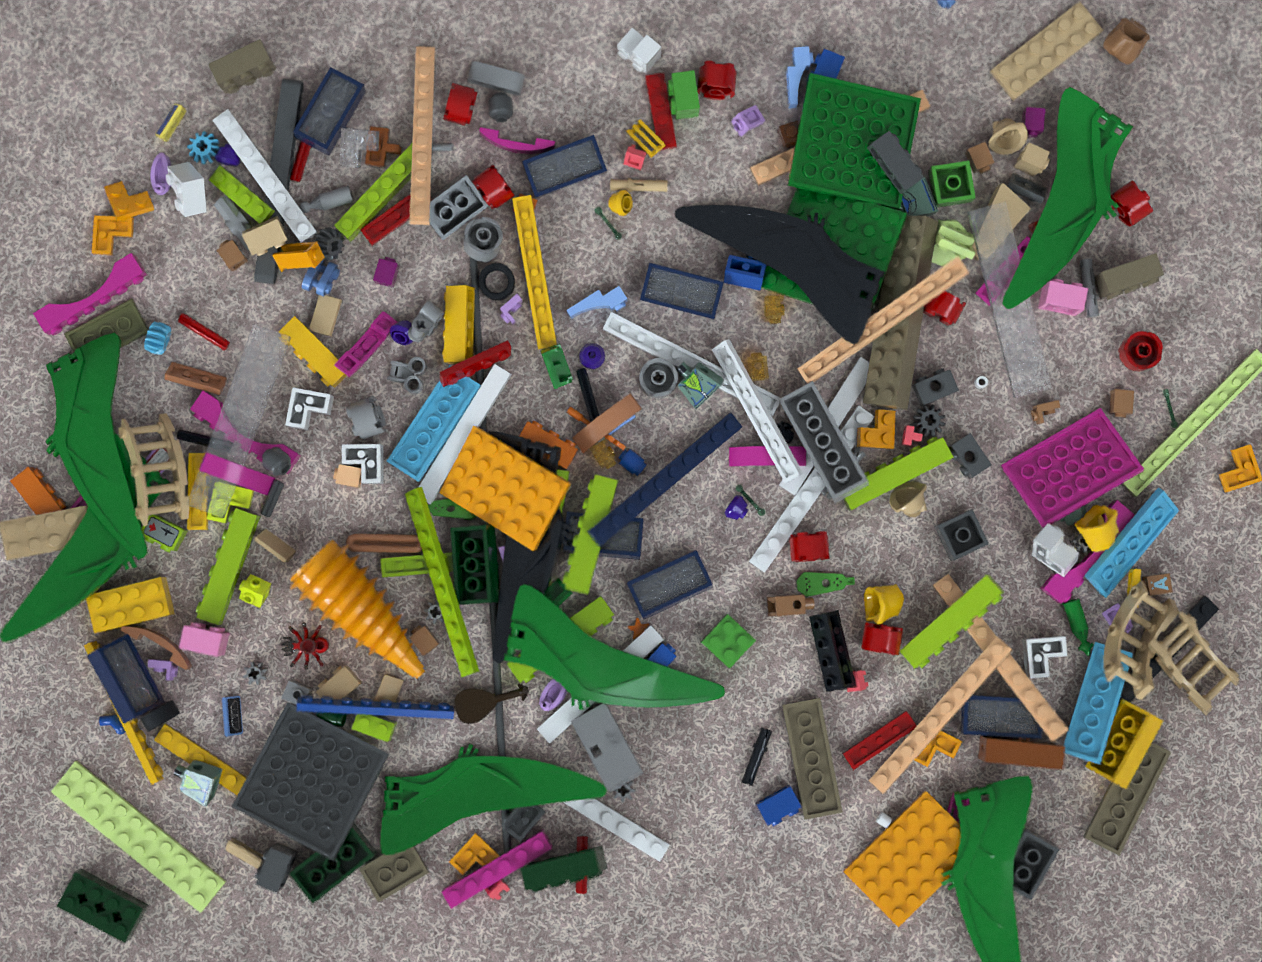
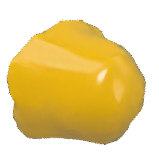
(1096, 532)
(882, 602)

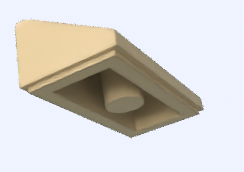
(325, 315)
(275, 545)
(389, 688)
(244, 853)

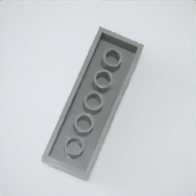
(824, 442)

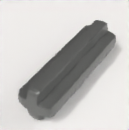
(272, 498)

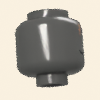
(500, 107)
(276, 461)

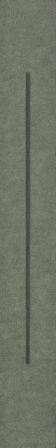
(493, 606)

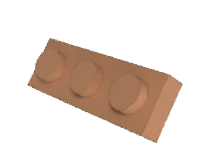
(195, 378)

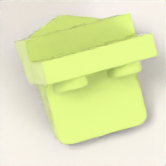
(952, 241)

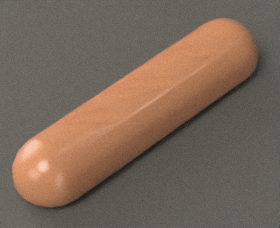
(384, 543)

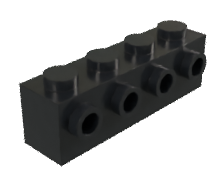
(832, 651)

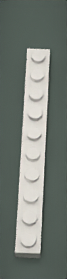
(674, 354)
(803, 499)

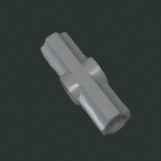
(233, 218)

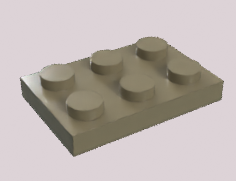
(393, 872)

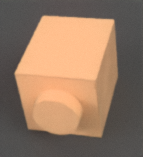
(348, 476)

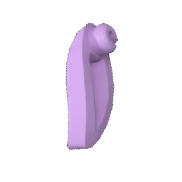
(158, 174)
(552, 695)

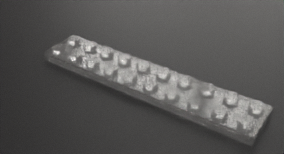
(1016, 325)
(240, 415)

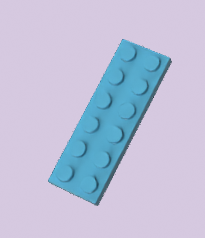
(432, 427)
(1132, 542)
(1094, 709)

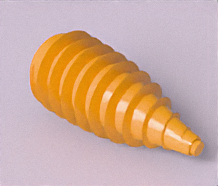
(355, 605)

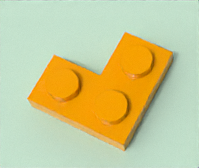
(127, 206)
(105, 230)
(882, 434)
(1246, 471)
(942, 742)
(474, 850)

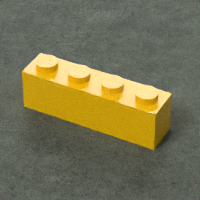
(458, 323)
(310, 348)

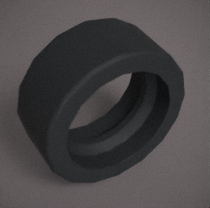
(496, 267)
(160, 715)

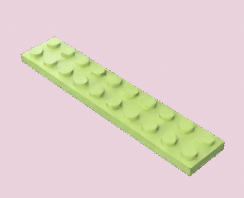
(138, 836)

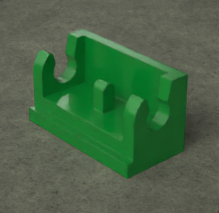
(557, 365)
(557, 593)

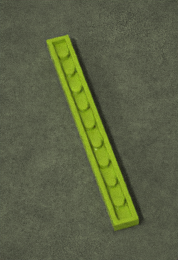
(441, 582)

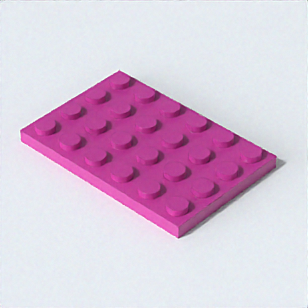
(1072, 468)

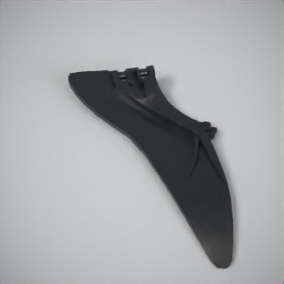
(801, 254)
(521, 563)

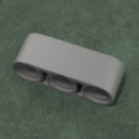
(496, 78)

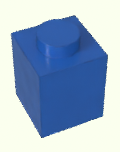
(663, 655)

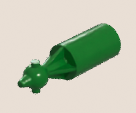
(1078, 623)

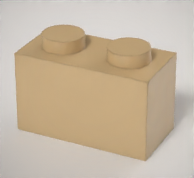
(1032, 160)
(265, 236)
(340, 684)

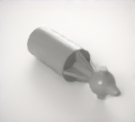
(329, 200)

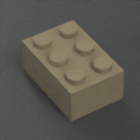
(242, 67)
(1129, 277)

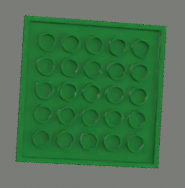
(834, 135)
(857, 227)

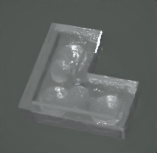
(354, 141)

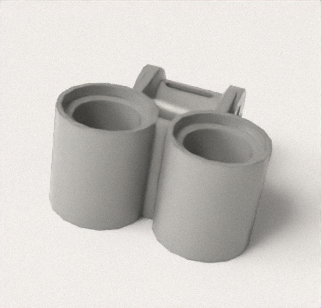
(425, 322)
(407, 374)

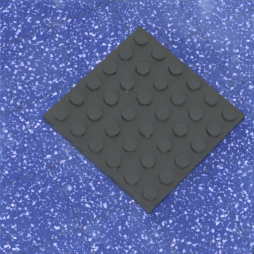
(310, 781)

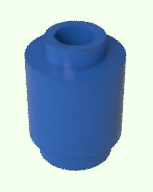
(632, 462)

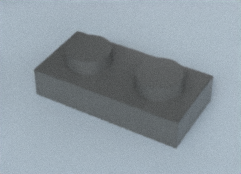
(1026, 188)

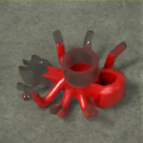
(306, 646)

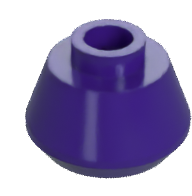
(227, 156)
(399, 332)
(588, 360)
(736, 508)

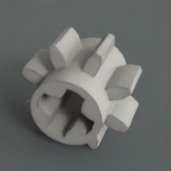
(1077, 542)
(431, 615)
(257, 668)
(627, 793)

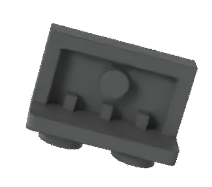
(522, 821)

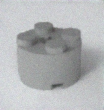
(481, 229)
(664, 369)
(366, 417)

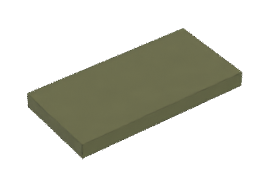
(123, 320)

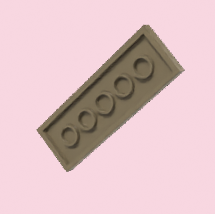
(812, 758)
(1123, 806)

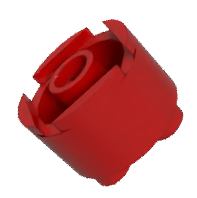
(717, 80)
(459, 104)
(493, 186)
(1132, 203)
(946, 307)
(1151, 353)
(809, 547)
(882, 638)

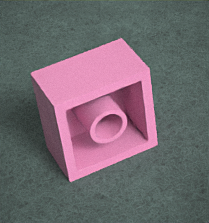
(1063, 297)
(204, 640)

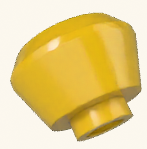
(620, 202)

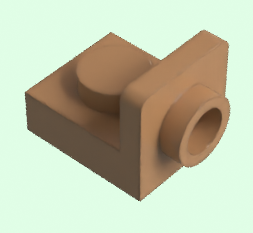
(1047, 408)

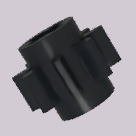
(785, 430)

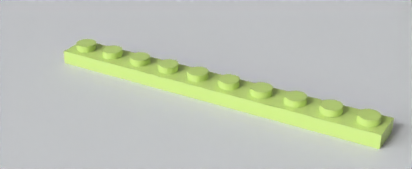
(1196, 423)

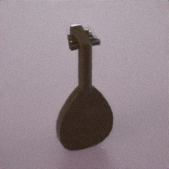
(476, 704)

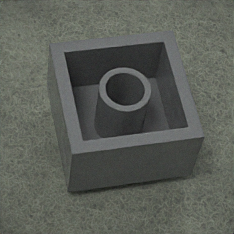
(961, 535)
(276, 868)

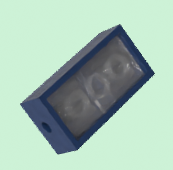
(329, 111)
(564, 166)
(681, 291)
(624, 544)
(670, 584)
(125, 678)
(998, 718)

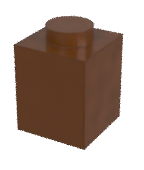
(788, 134)

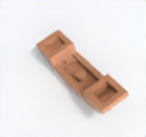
(606, 422)
(178, 656)

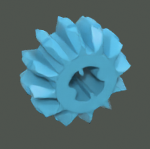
(197, 153)
(157, 338)

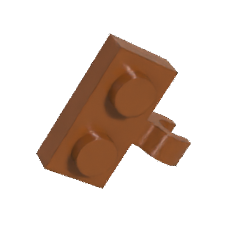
(378, 158)

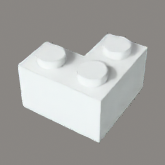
(640, 50)
(188, 188)
(303, 403)
(369, 457)
(1053, 552)
(1037, 652)

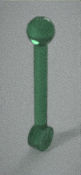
(598, 210)
(1174, 424)
(739, 488)

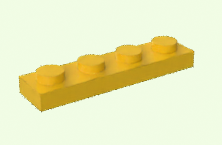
(197, 518)

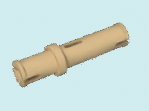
(638, 185)

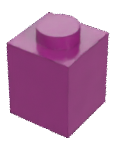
(1034, 120)
(386, 272)

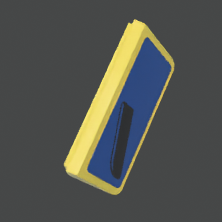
(171, 122)

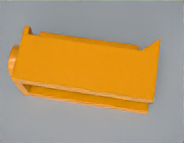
(299, 256)

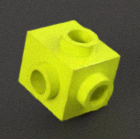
(254, 590)

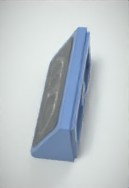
(232, 715)

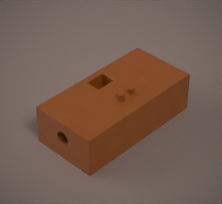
(1021, 752)

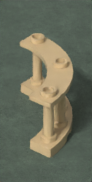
(175, 464)
(1174, 670)
(1141, 672)

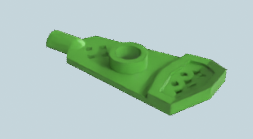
(459, 512)
(816, 583)

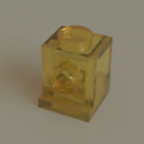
(773, 309)
(757, 374)
(603, 454)

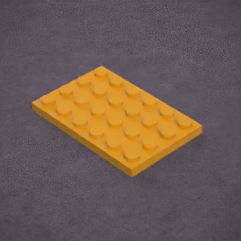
(504, 488)
(908, 859)

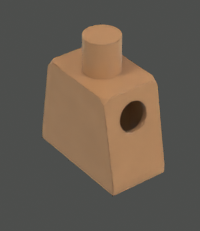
(784, 605)

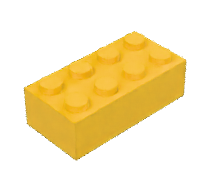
(130, 605)
(1127, 743)

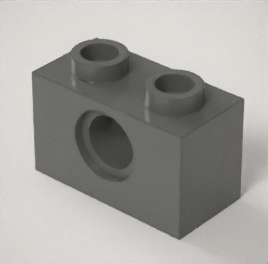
(946, 386)
(979, 461)

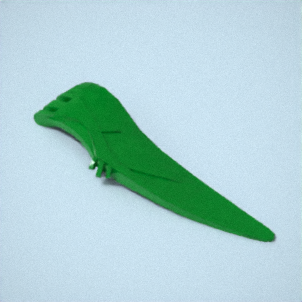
(1077, 194)
(87, 436)
(80, 567)
(591, 667)
(471, 788)
(985, 864)

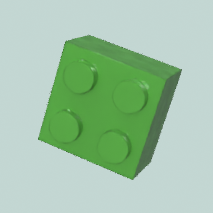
(685, 95)
(952, 184)
(728, 641)

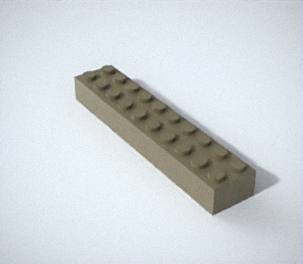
(896, 349)

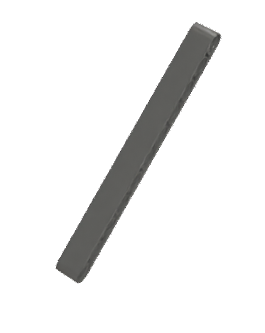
(281, 164)

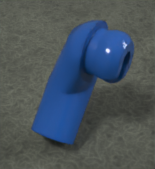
(114, 721)

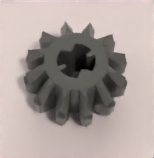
(330, 242)
(924, 424)

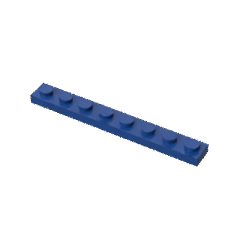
(370, 707)

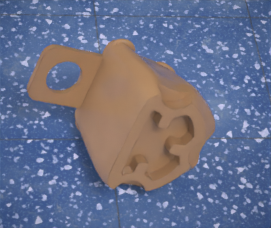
(1126, 40)

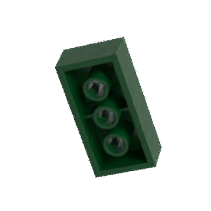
(464, 561)
(564, 868)
(332, 876)
(91, 911)

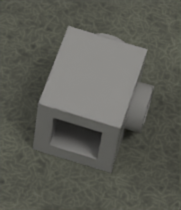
(294, 690)

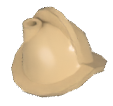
(1007, 136)
(909, 499)

